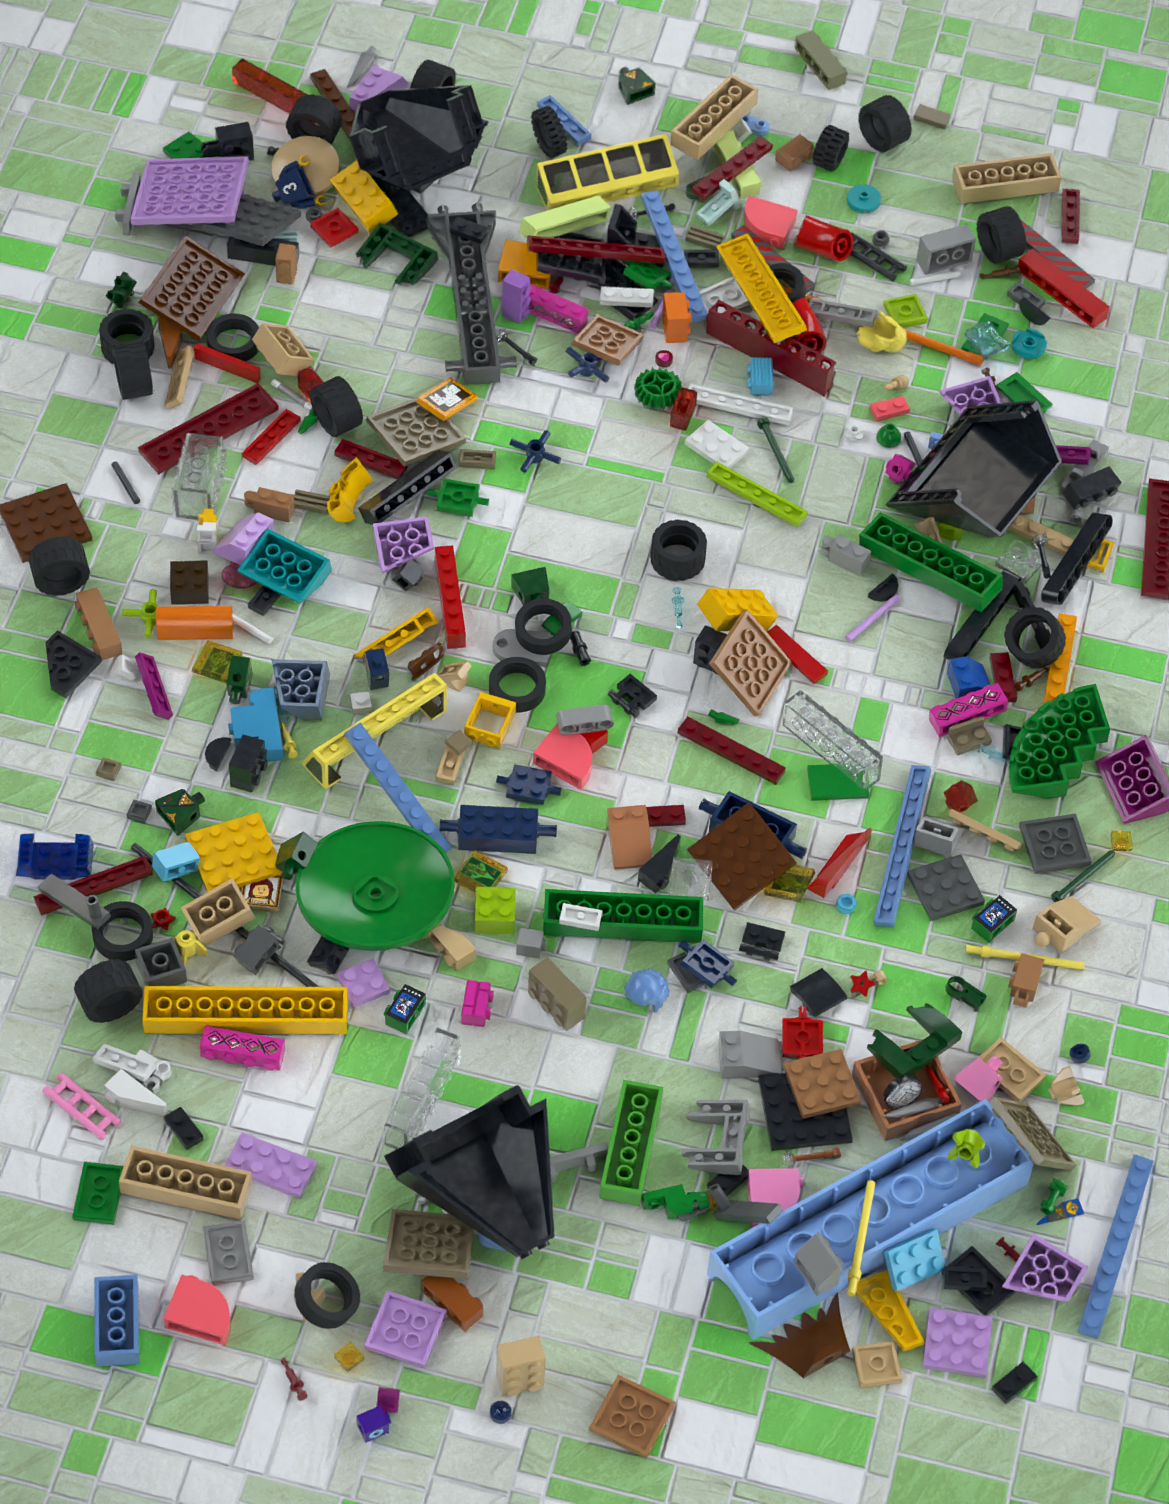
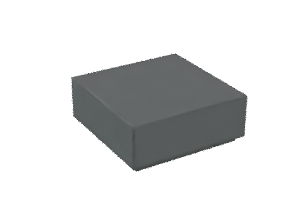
(139, 811)

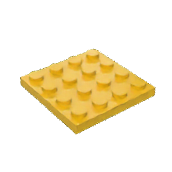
(234, 850)

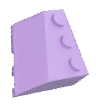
(374, 83)
(971, 394)
(401, 540)
(1045, 1271)

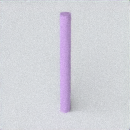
(658, 313)
(873, 617)

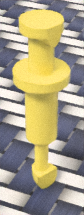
(289, 744)

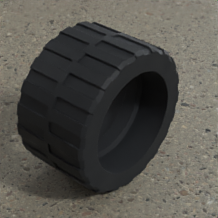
(433, 75)
(316, 109)
(884, 123)
(1001, 234)
(125, 322)
(132, 370)
(336, 406)
(678, 533)
(59, 566)
(1022, 620)
(108, 991)

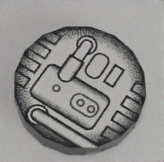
(902, 1092)

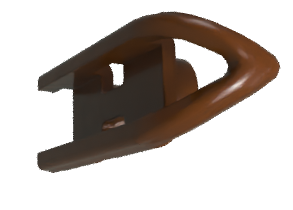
(428, 658)

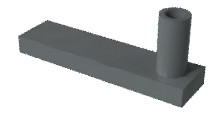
(83, 907)
(743, 1210)

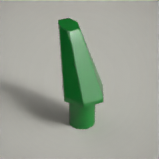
(307, 422)
(723, 717)

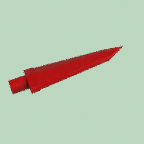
(941, 1092)

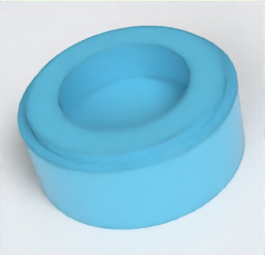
(846, 903)

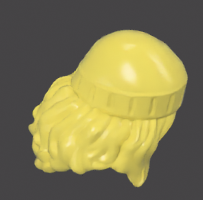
(883, 335)

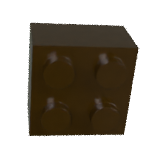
(189, 582)

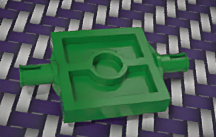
(647, 274)
(458, 497)

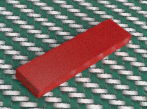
(227, 363)
(271, 436)
(800, 657)

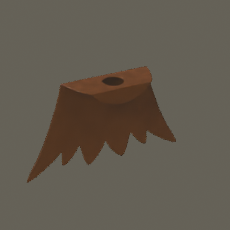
(813, 1345)

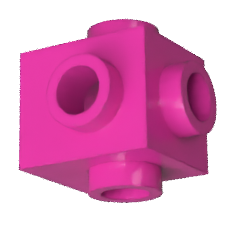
(899, 468)

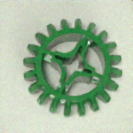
(657, 388)

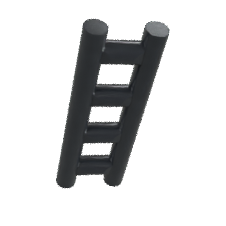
(861, 256)

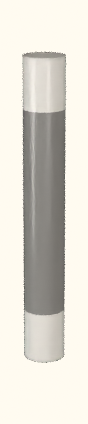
(291, 394)

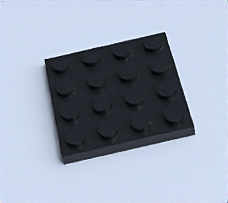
(575, 267)
(785, 1123)

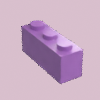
(516, 296)

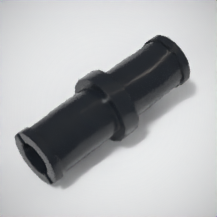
(580, 648)

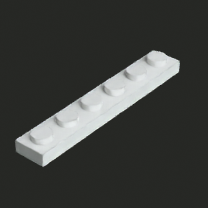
(742, 405)

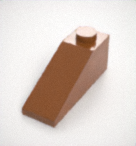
(171, 340)

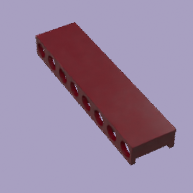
(757, 344)

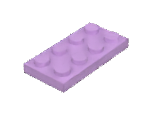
(272, 1165)

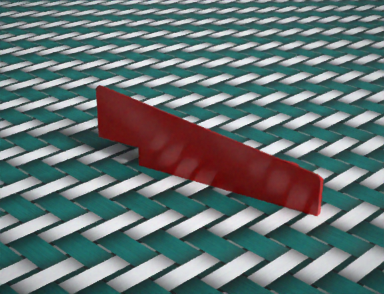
(839, 862)

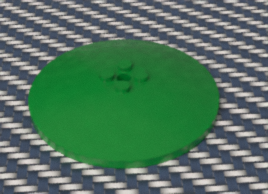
(370, 859)

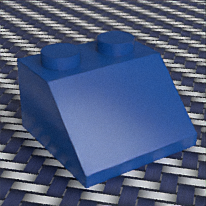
(966, 676)

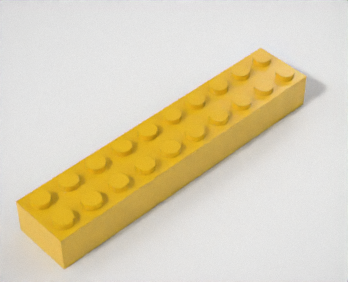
(245, 1009)

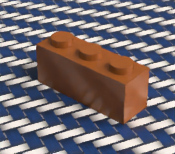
(455, 1298)

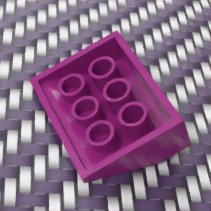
(1136, 780)

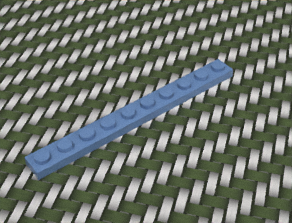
(674, 254)
(902, 846)
(1115, 1247)

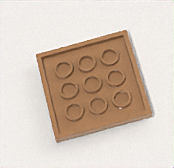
(750, 663)

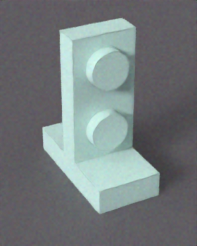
(720, 203)

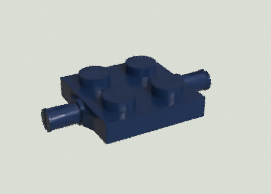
(528, 784)
(707, 963)

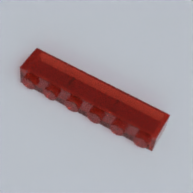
(265, 85)

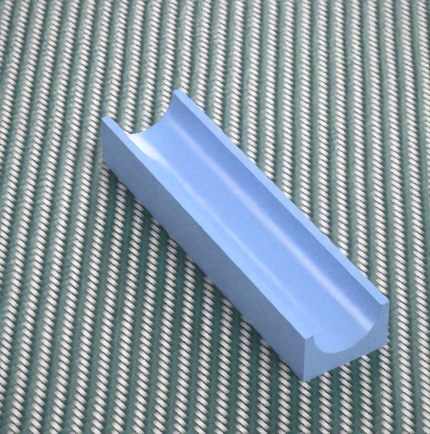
(912, 1194)

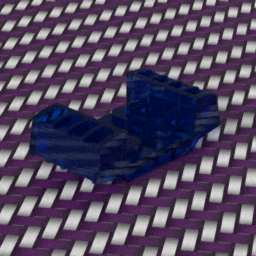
(61, 859)

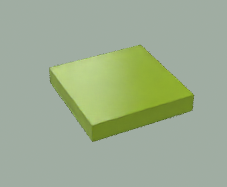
(906, 310)

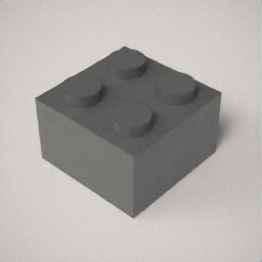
(161, 964)

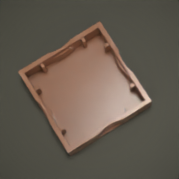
(874, 1078)

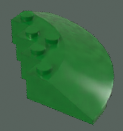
(1057, 742)

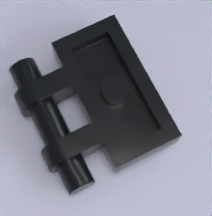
(636, 692)
(763, 937)

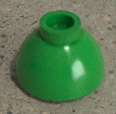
(888, 436)

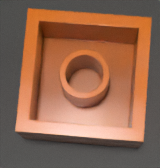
(676, 317)

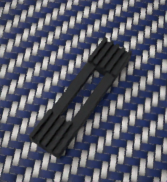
(1023, 599)

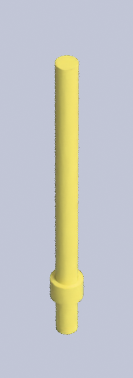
(986, 951)
(854, 1273)

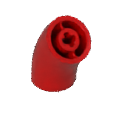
(824, 239)
(814, 335)

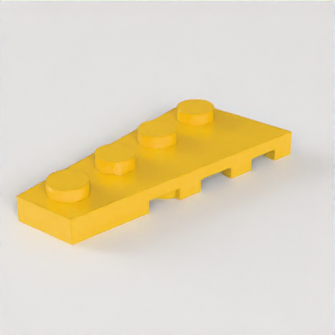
(889, 1310)

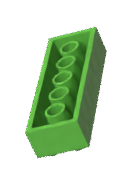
(631, 1142)

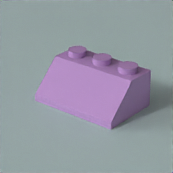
(243, 537)

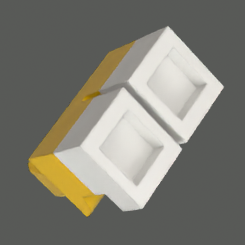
(207, 531)

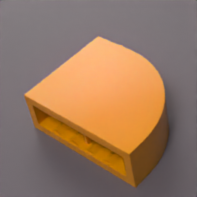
(518, 258)

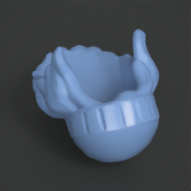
(647, 988)

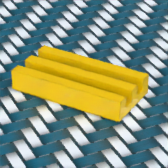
(1096, 565)

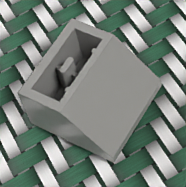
(938, 836)
(818, 1264)

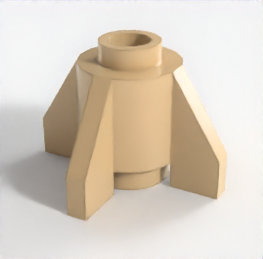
(1066, 1088)

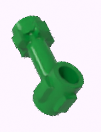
(1057, 1188)

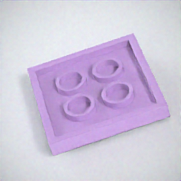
(405, 1329)
(957, 1342)

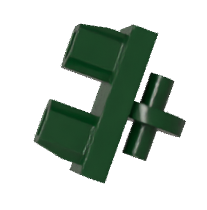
(122, 290)

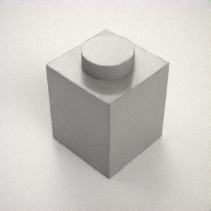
(530, 943)

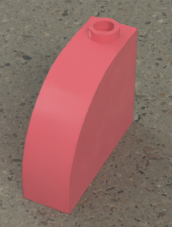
(769, 221)
(566, 756)
(198, 1311)

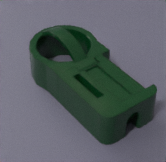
(969, 994)

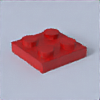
(334, 227)

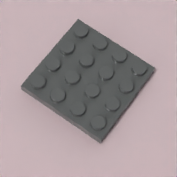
(256, 220)

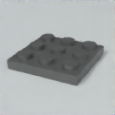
(1055, 843)
(945, 887)

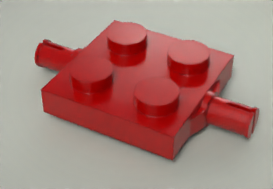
(802, 1036)

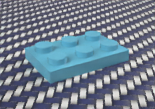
(914, 1259)

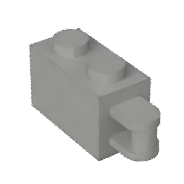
(846, 554)

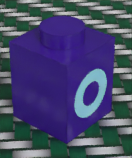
(373, 1423)

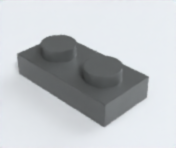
(1019, 291)

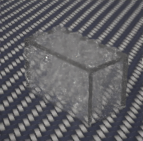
(199, 475)

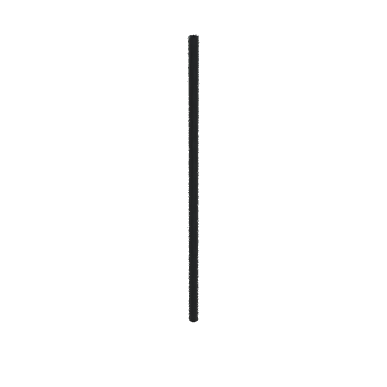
(241, 930)

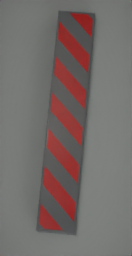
(1042, 246)
(770, 255)

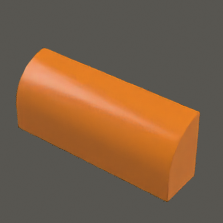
(194, 622)

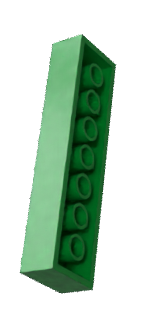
(931, 562)
(629, 915)

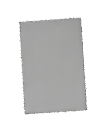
(228, 1253)

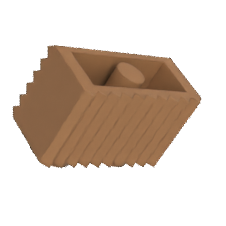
(794, 152)
(286, 264)

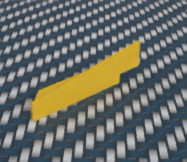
(402, 634)

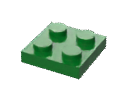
(184, 147)

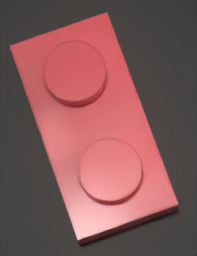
(889, 408)

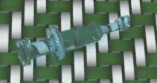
(677, 601)
(281, 712)
(992, 753)

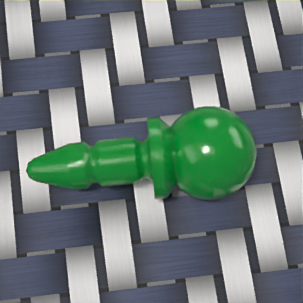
(635, 324)

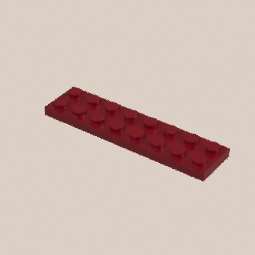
(217, 421)
(1156, 541)

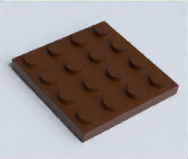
(42, 517)
(743, 856)

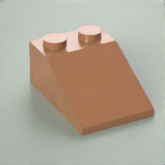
(629, 836)

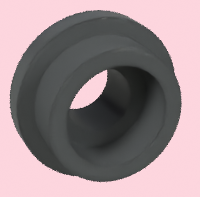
(313, 214)
(881, 238)

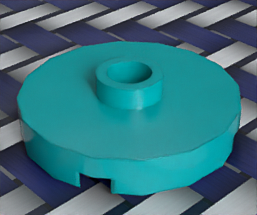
(863, 198)
(1029, 344)

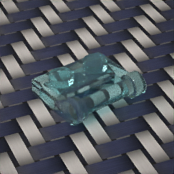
(983, 342)

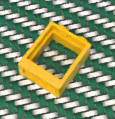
(494, 705)

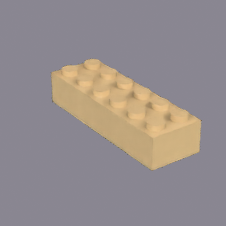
(714, 117)
(1006, 178)
(185, 1182)

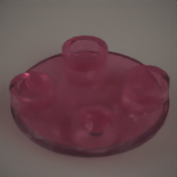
(235, 579)

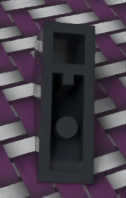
(657, 871)

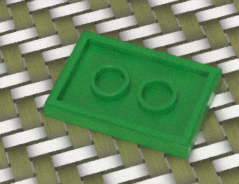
(831, 784)
(98, 1193)

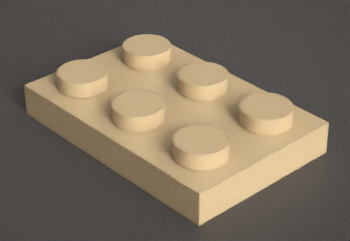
(1018, 1073)

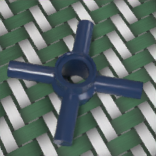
(586, 365)
(535, 451)

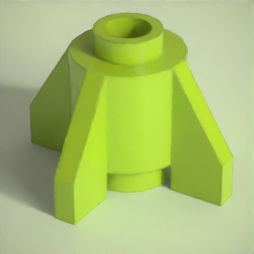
(967, 1146)

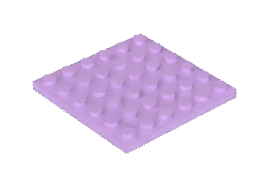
(190, 191)

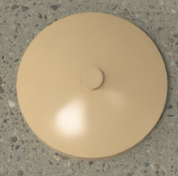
(322, 157)

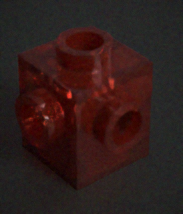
(960, 796)

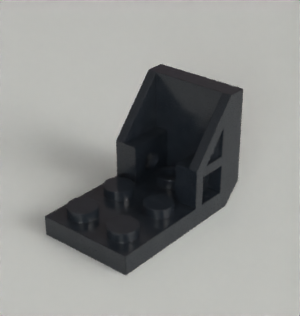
(623, 230)

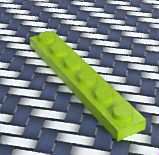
(757, 494)

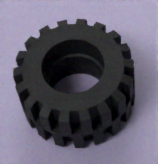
(830, 148)

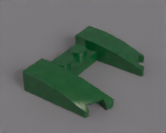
(383, 237)
(900, 1063)

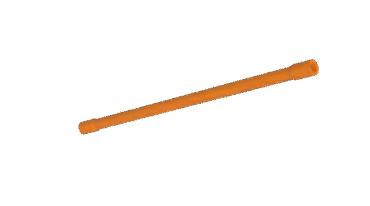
(967, 356)

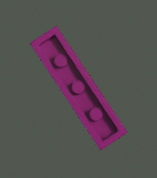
(153, 686)

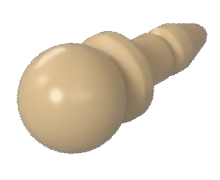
(897, 383)

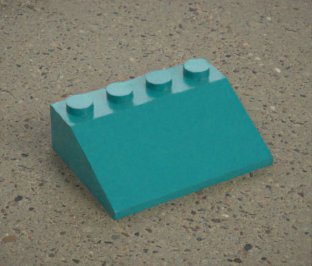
(285, 566)

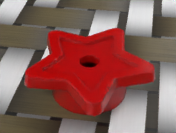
(158, 915)
(856, 983)

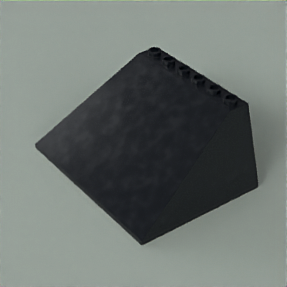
(982, 469)

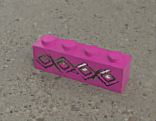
(557, 310)
(983, 703)
(242, 1048)

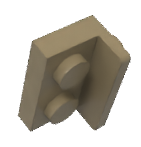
(968, 735)

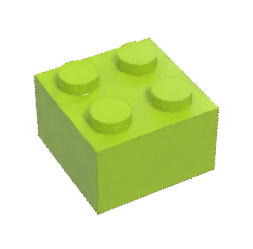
(495, 910)

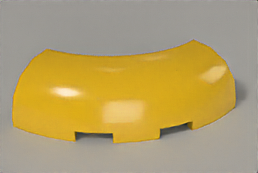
(347, 490)

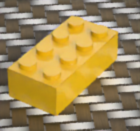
(363, 196)
(725, 605)

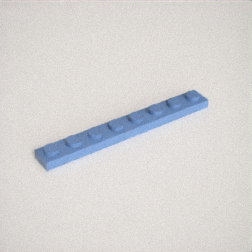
(393, 784)

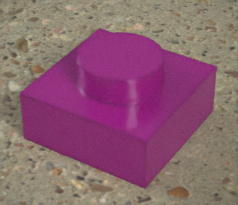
(388, 1399)

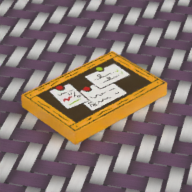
(446, 399)

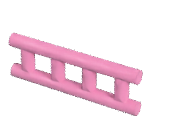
(83, 1117)

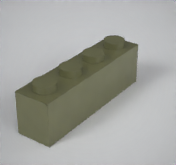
(820, 60)

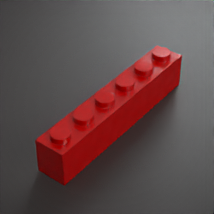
(1063, 288)
(450, 597)

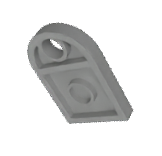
(514, 649)

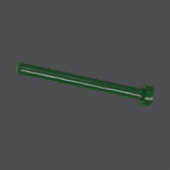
(764, 425)
(1060, 895)

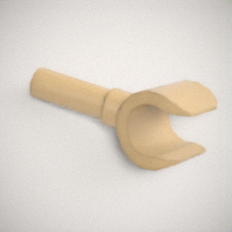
(879, 977)

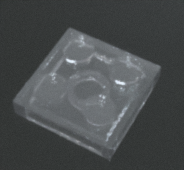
(1020, 560)
(691, 878)

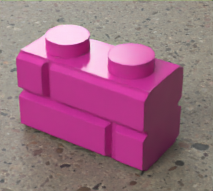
(475, 1003)

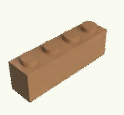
(98, 623)

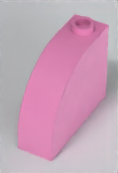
(774, 1186)

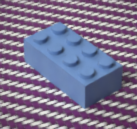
(116, 1320)

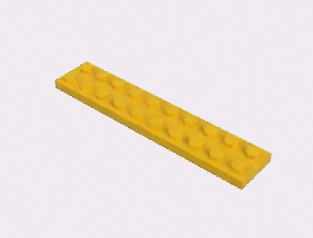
(761, 288)

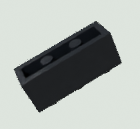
(1092, 488)

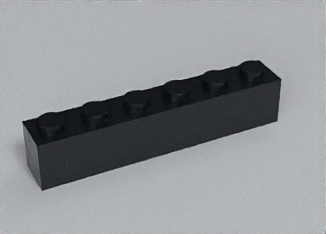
(407, 487)

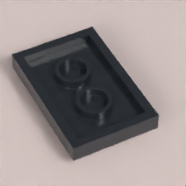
(994, 1295)

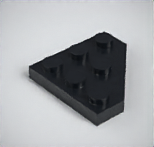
(68, 663)

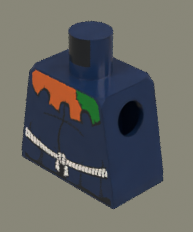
(375, 666)

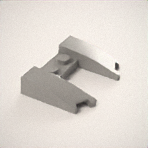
(727, 1158)

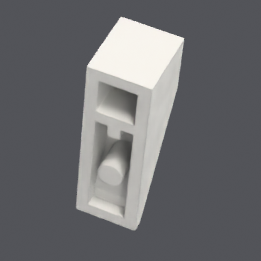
(132, 1095)

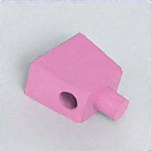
(981, 1078)

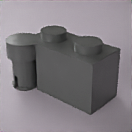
(258, 948)

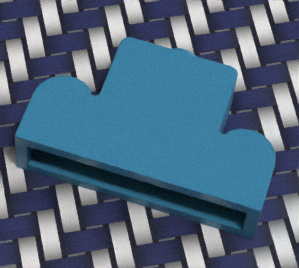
(259, 721)

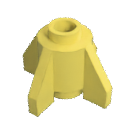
(189, 945)

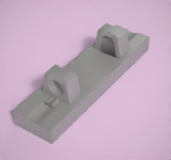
(131, 192)
(843, 313)
(1098, 452)
(585, 1156)

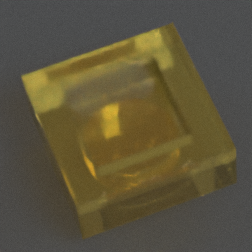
(1121, 840)
(349, 1356)

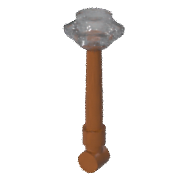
(789, 1159)

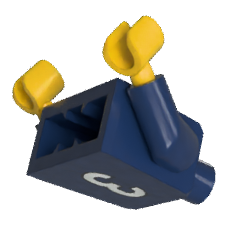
(295, 187)

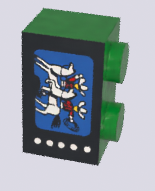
(993, 918)
(405, 1008)

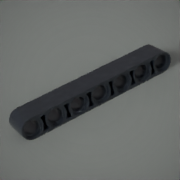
(1076, 558)
(979, 622)

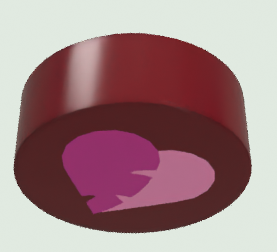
(664, 358)

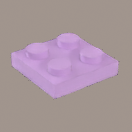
(363, 982)

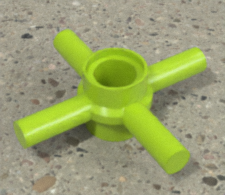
(147, 613)

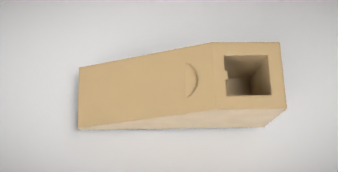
(453, 946)

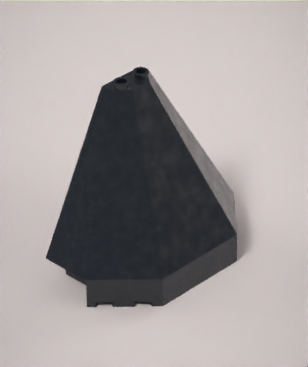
(417, 134)
(488, 1171)

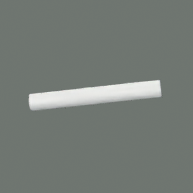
(933, 278)
(253, 630)

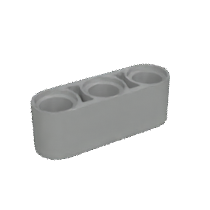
(584, 719)

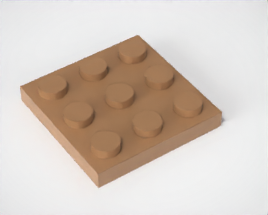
(607, 339)
(822, 1083)
(632, 1416)

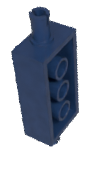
(782, 828)
(498, 829)

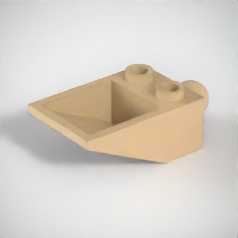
(1063, 924)

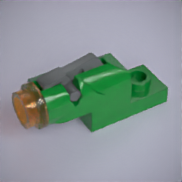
(677, 1203)

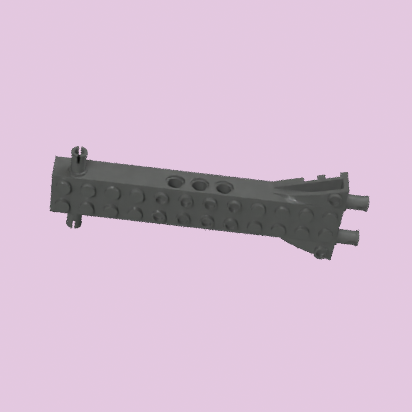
(471, 295)

